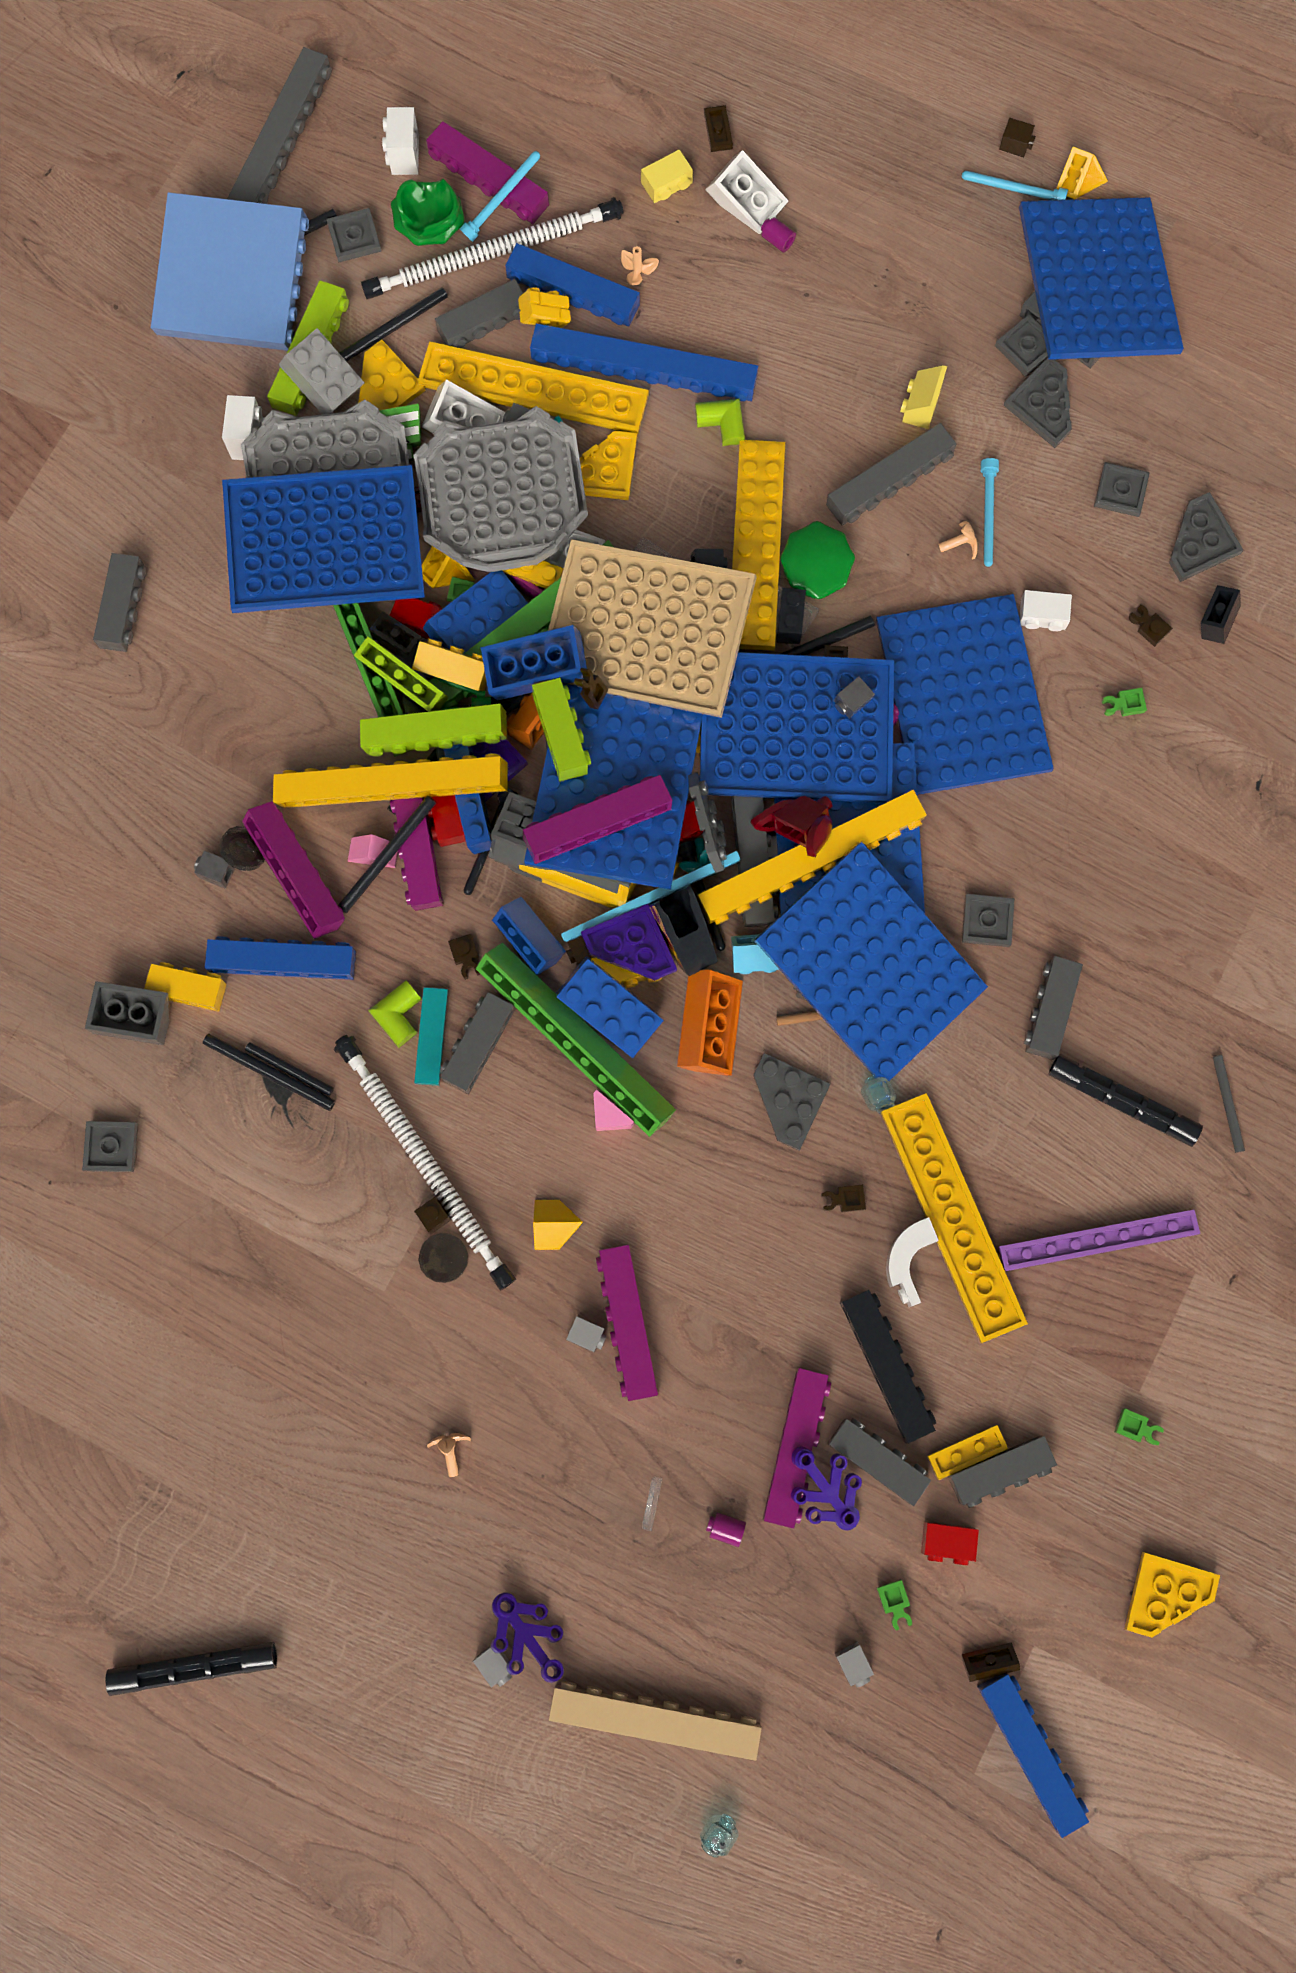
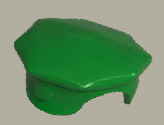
(427, 212)
(817, 560)

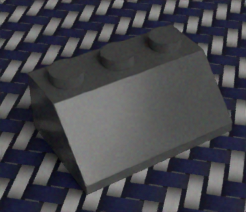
(128, 1013)

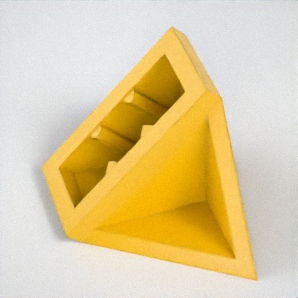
(1081, 173)
(440, 569)
(553, 1224)

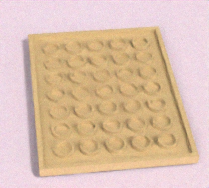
(655, 624)

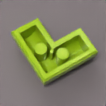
(723, 413)
(390, 1013)

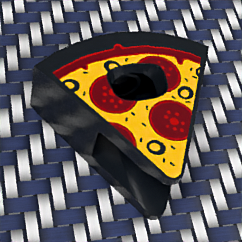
(684, 930)

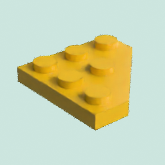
(387, 379)
(609, 466)
(1167, 1594)

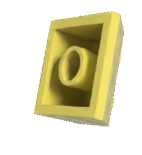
(923, 396)

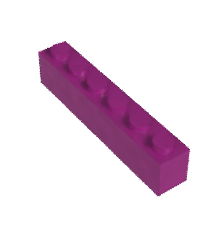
(486, 172)
(597, 819)
(418, 857)
(293, 869)
(628, 1323)
(799, 1430)

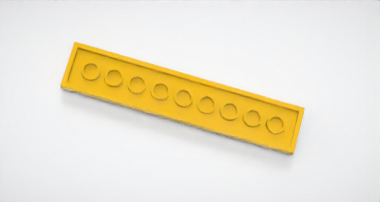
(531, 385)
(759, 535)
(954, 1217)

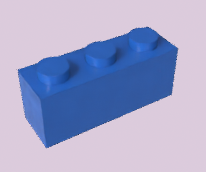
(528, 935)

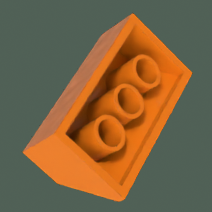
(526, 724)
(710, 1023)

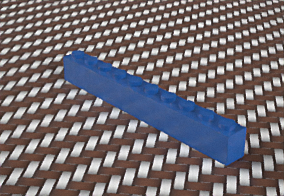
(643, 362)

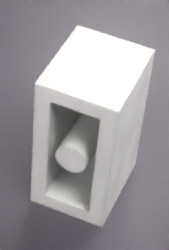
(1045, 610)

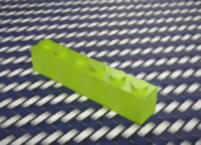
(322, 313)
(433, 729)

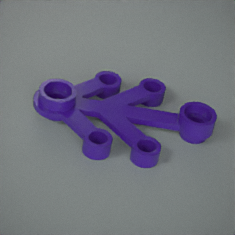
(829, 1491)
(524, 1635)

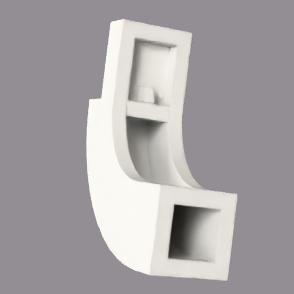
(900, 1255)

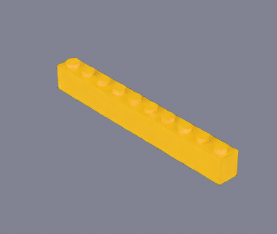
(391, 781)
(795, 865)

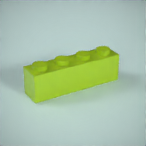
(400, 675)
(560, 729)

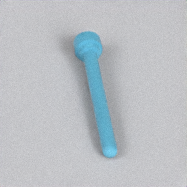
(1015, 186)
(471, 228)
(989, 468)

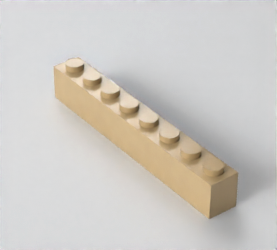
(655, 1721)

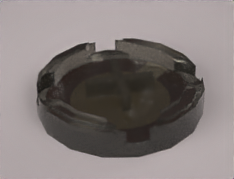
(240, 849)
(443, 1258)

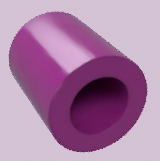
(778, 234)
(726, 1529)

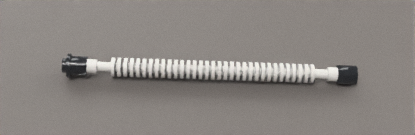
(604, 212)
(351, 1054)

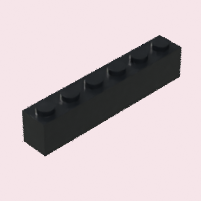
(888, 1367)

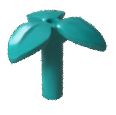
(702, 858)

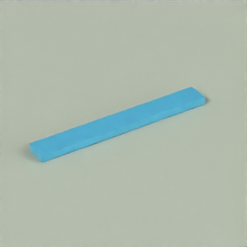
(650, 897)

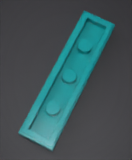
(431, 1036)

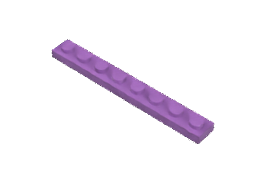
(1099, 1240)

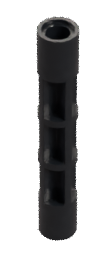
(1126, 1100)
(191, 1668)

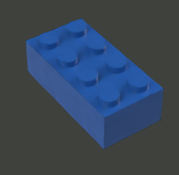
(476, 612)
(533, 659)
(609, 1007)

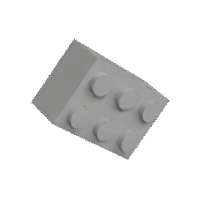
(321, 373)

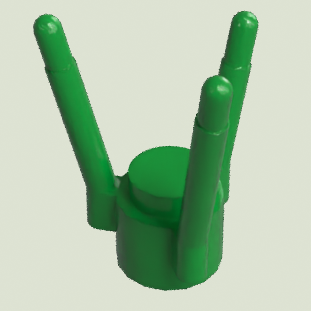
(480, 700)

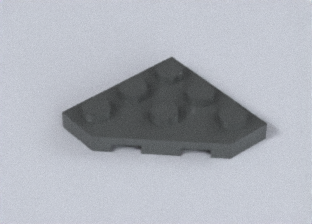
(1044, 402)
(1202, 539)
(708, 822)
(789, 1099)

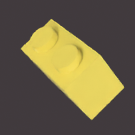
(667, 176)

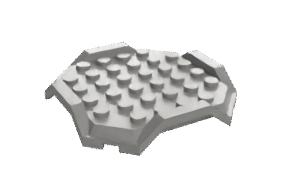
(325, 443)
(501, 491)

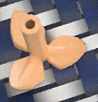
(634, 262)
(967, 536)
(446, 1446)

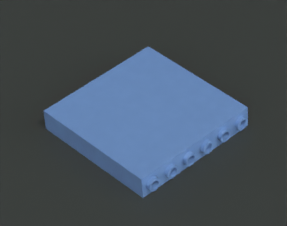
(229, 271)

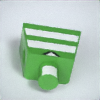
(410, 418)

